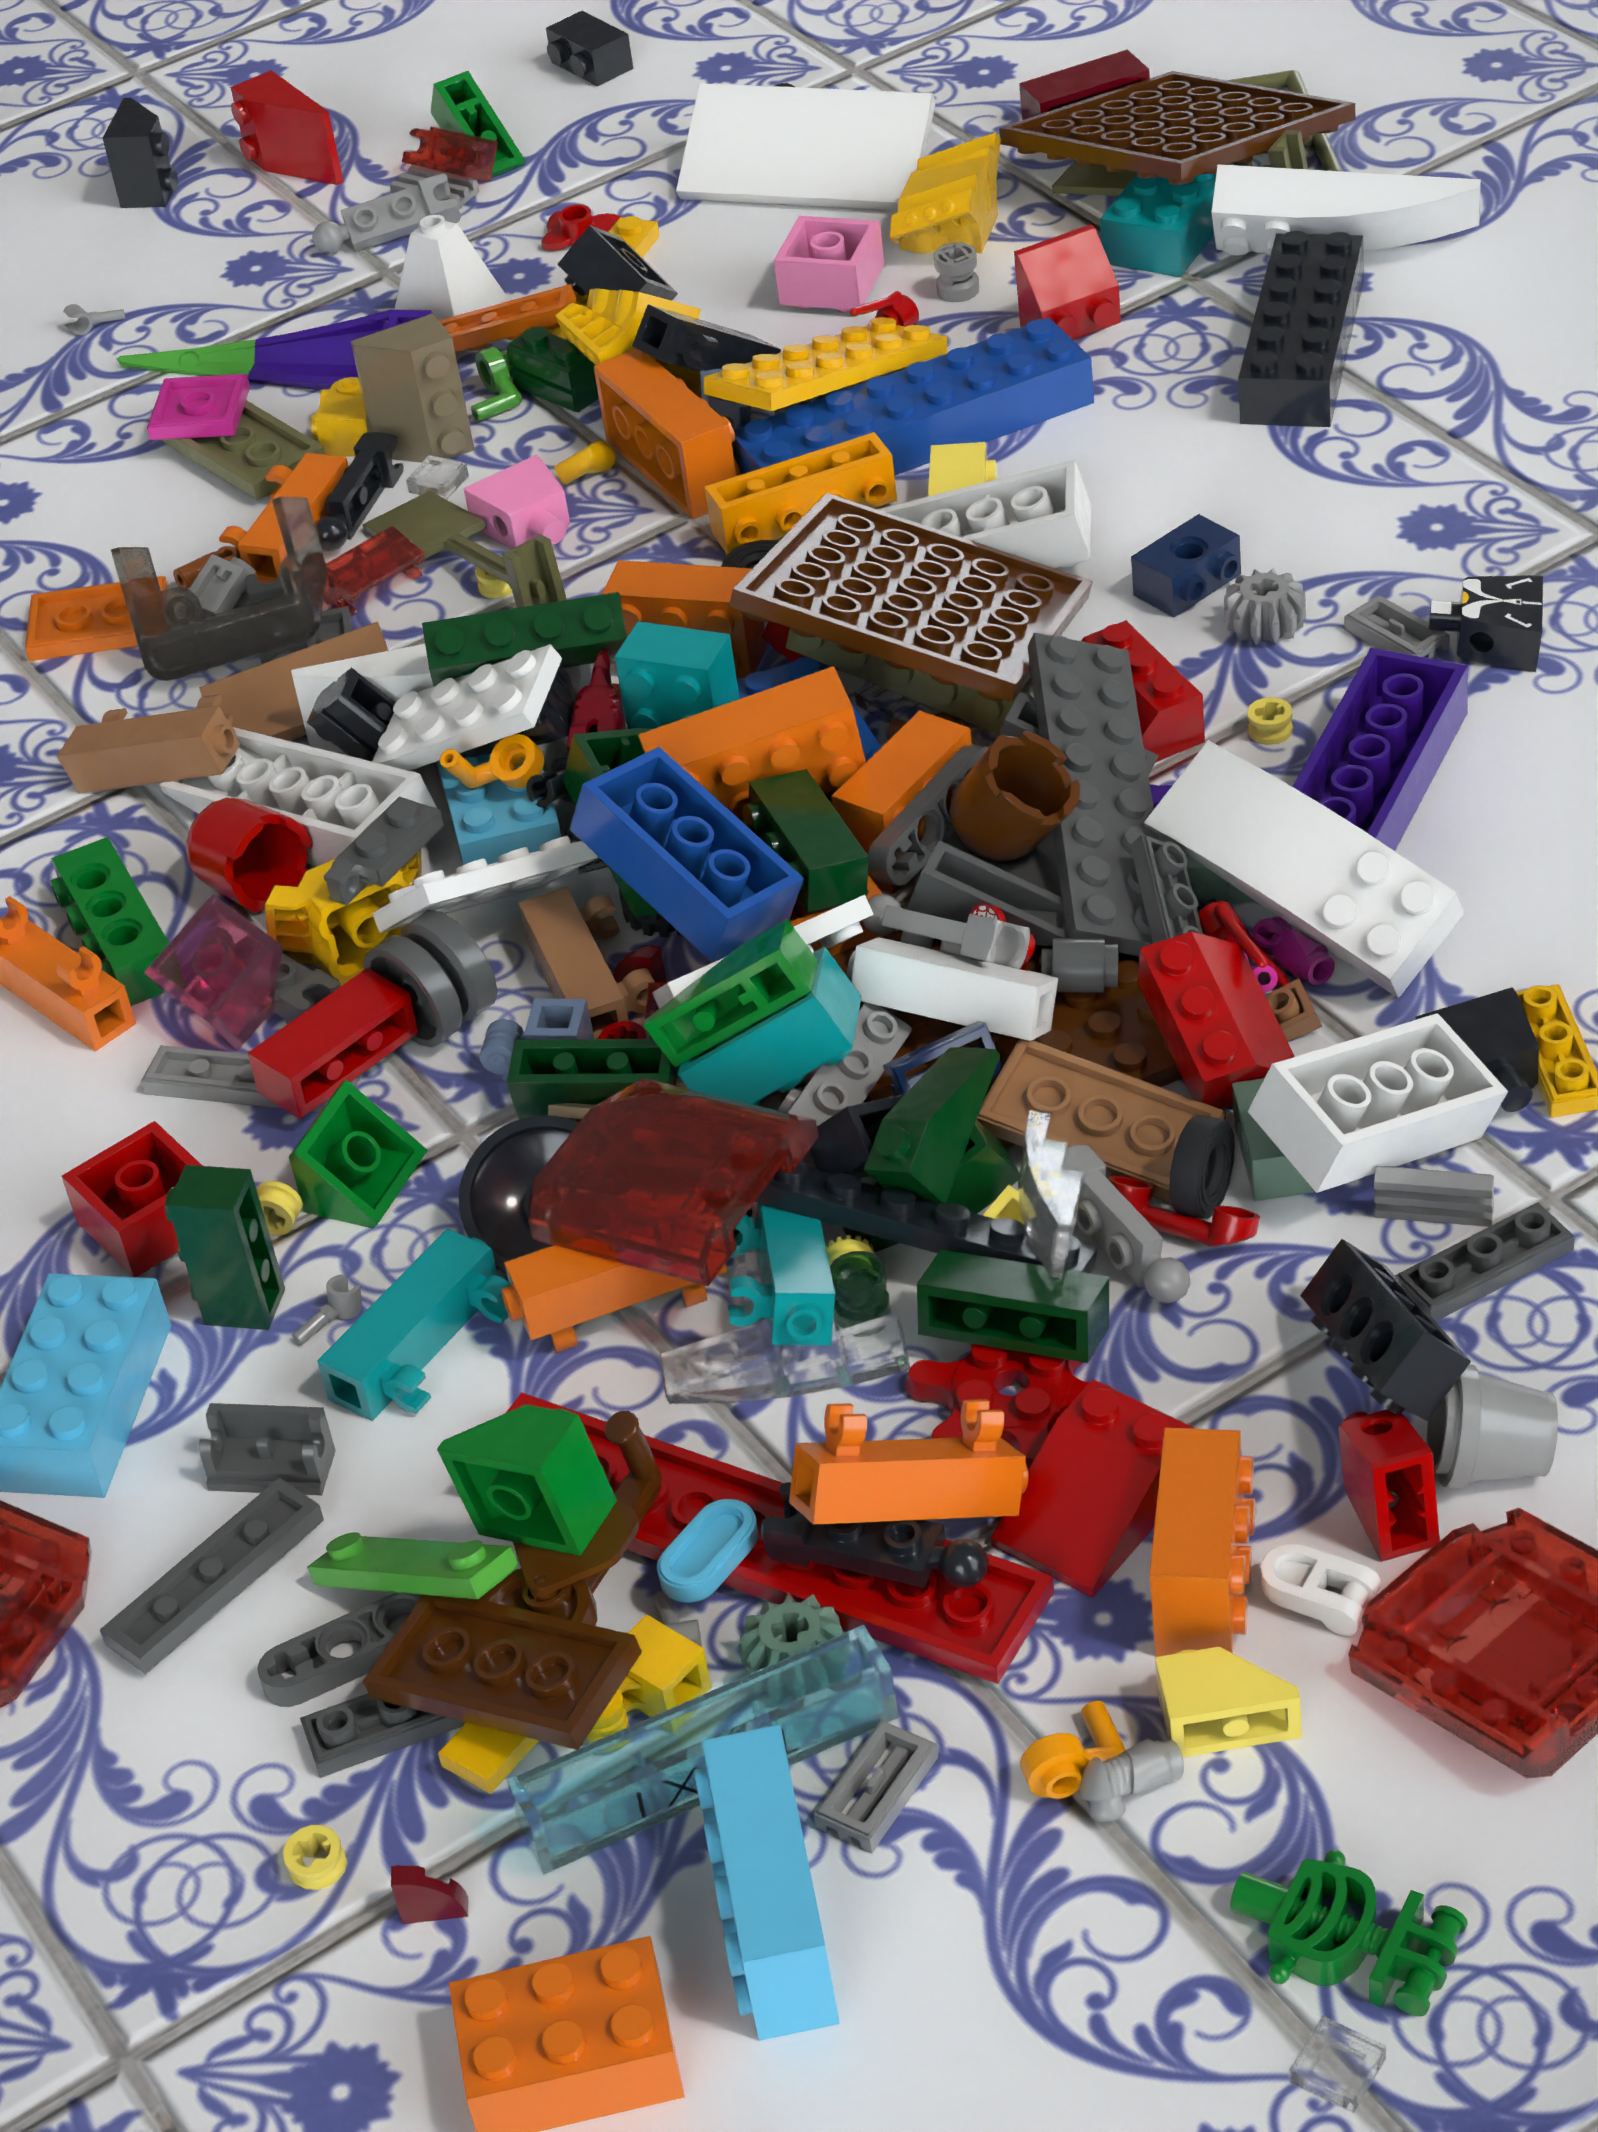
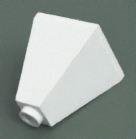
(445, 272)

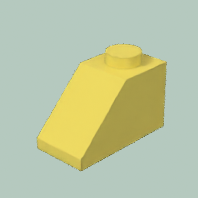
(1223, 1702)

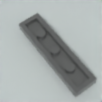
(211, 1575)

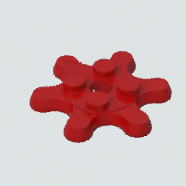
(982, 1374)

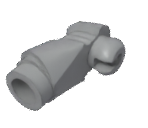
(1133, 1771)

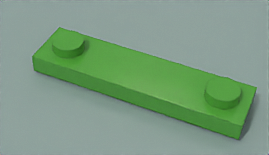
(413, 1566)

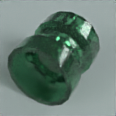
(859, 1288)

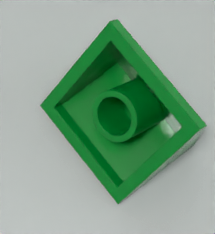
(353, 1160)

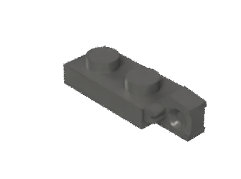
(382, 848)

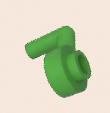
(495, 374)

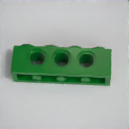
(110, 914)

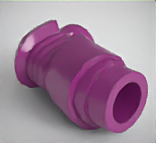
(1294, 950)

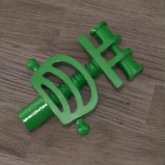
(1306, 1933)

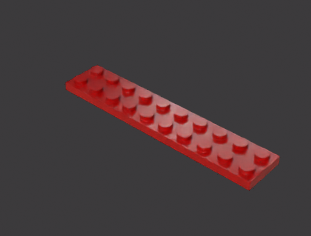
(959, 1627)

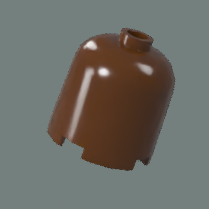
(1013, 797)

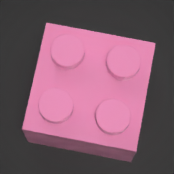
(829, 263)

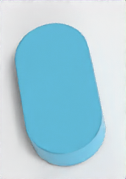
(707, 1550)

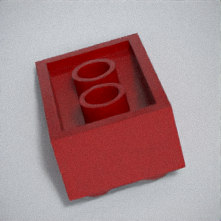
(285, 130)
(1090, 1489)

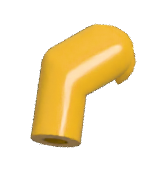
(593, 459)

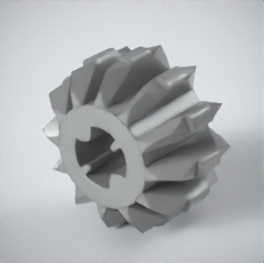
(1264, 607)

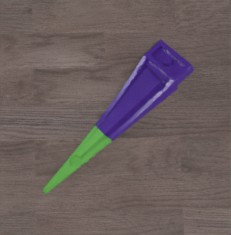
(295, 359)

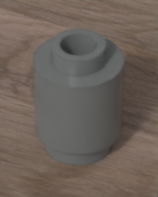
(1081, 964)

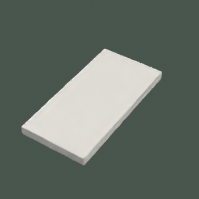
(804, 145)

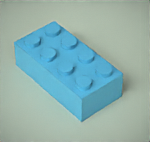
(495, 817)
(78, 1383)
(764, 1884)

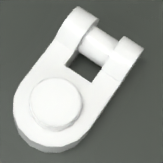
(1297, 1579)

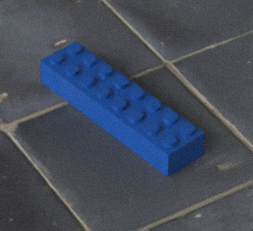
(947, 400)

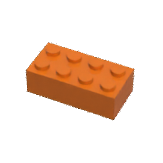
(664, 429)
(765, 736)

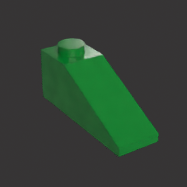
(462, 108)
(735, 993)

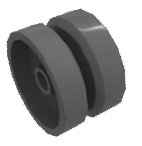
(441, 972)

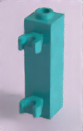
(794, 1275)
(410, 1324)

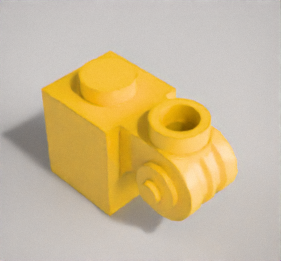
(340, 418)
(663, 1677)

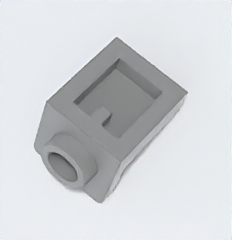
(221, 584)

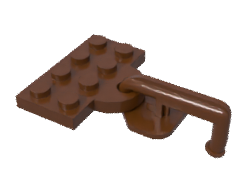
(530, 1645)

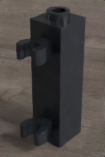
(695, 342)

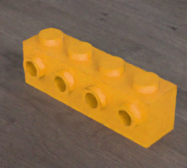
(776, 497)

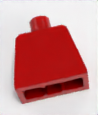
(1382, 1456)

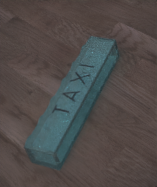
(649, 1768)

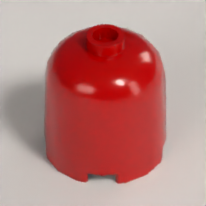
(246, 850)

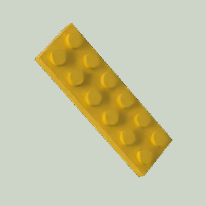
(825, 364)

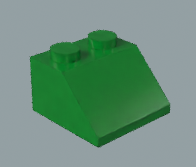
(531, 1479)

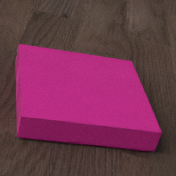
(199, 407)

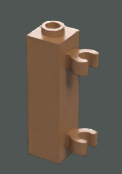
(150, 747)
(571, 960)

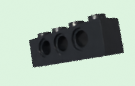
(1383, 1332)

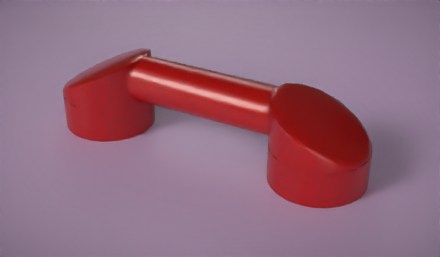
(1227, 1226)

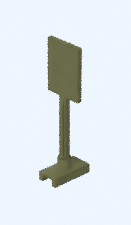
(1096, 180)
(441, 525)

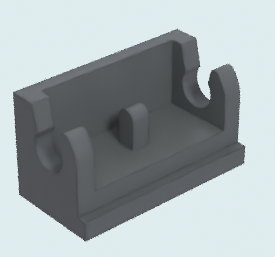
(265, 1443)

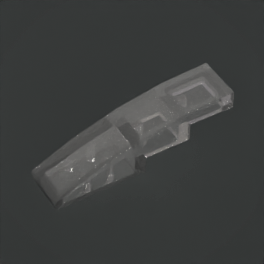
(1047, 1194)
(749, 1368)

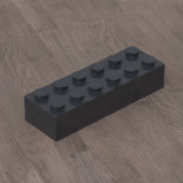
(1301, 330)

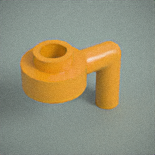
(502, 764)
(1057, 1761)

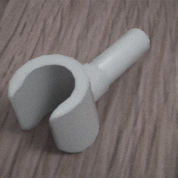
(87, 320)
(341, 1305)
(689, 1629)

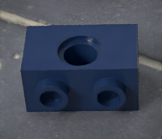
(1186, 565)

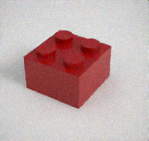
(124, 1194)

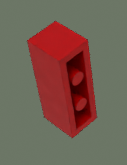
(333, 1042)

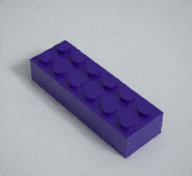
(1387, 741)

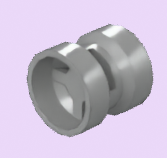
(956, 269)

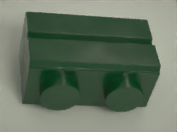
(552, 369)

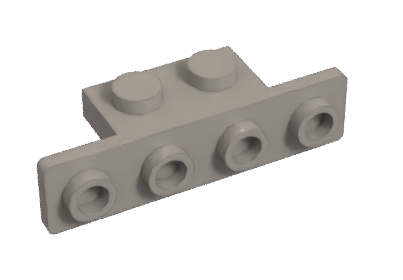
(850, 1080)

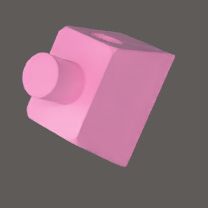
(520, 504)

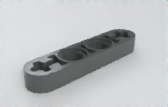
(901, 833)
(363, 1625)

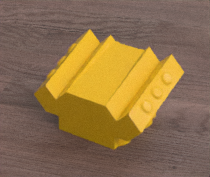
(950, 198)
(611, 323)
(328, 932)

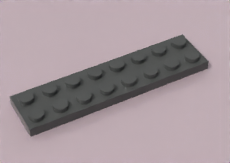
(1092, 716)

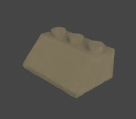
(414, 389)

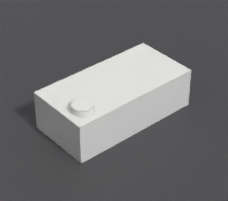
(1376, 1101)

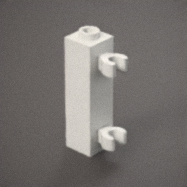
(953, 987)

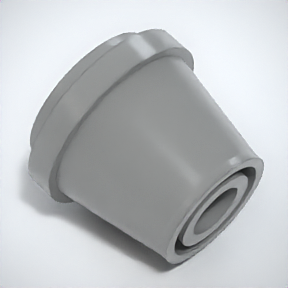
(1492, 1431)

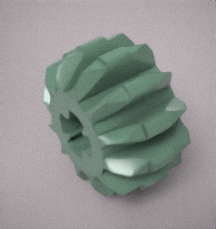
(785, 1631)

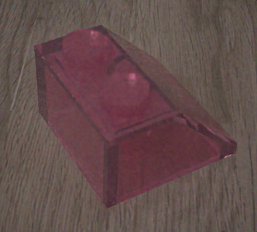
(220, 971)

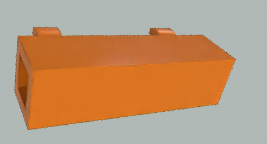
(263, 543)
(60, 981)
(567, 1287)
(908, 1477)

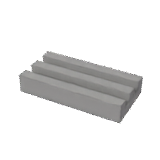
(461, 187)
(1392, 634)
(1434, 1196)
(871, 1832)

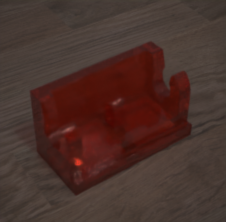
(453, 153)
(369, 566)

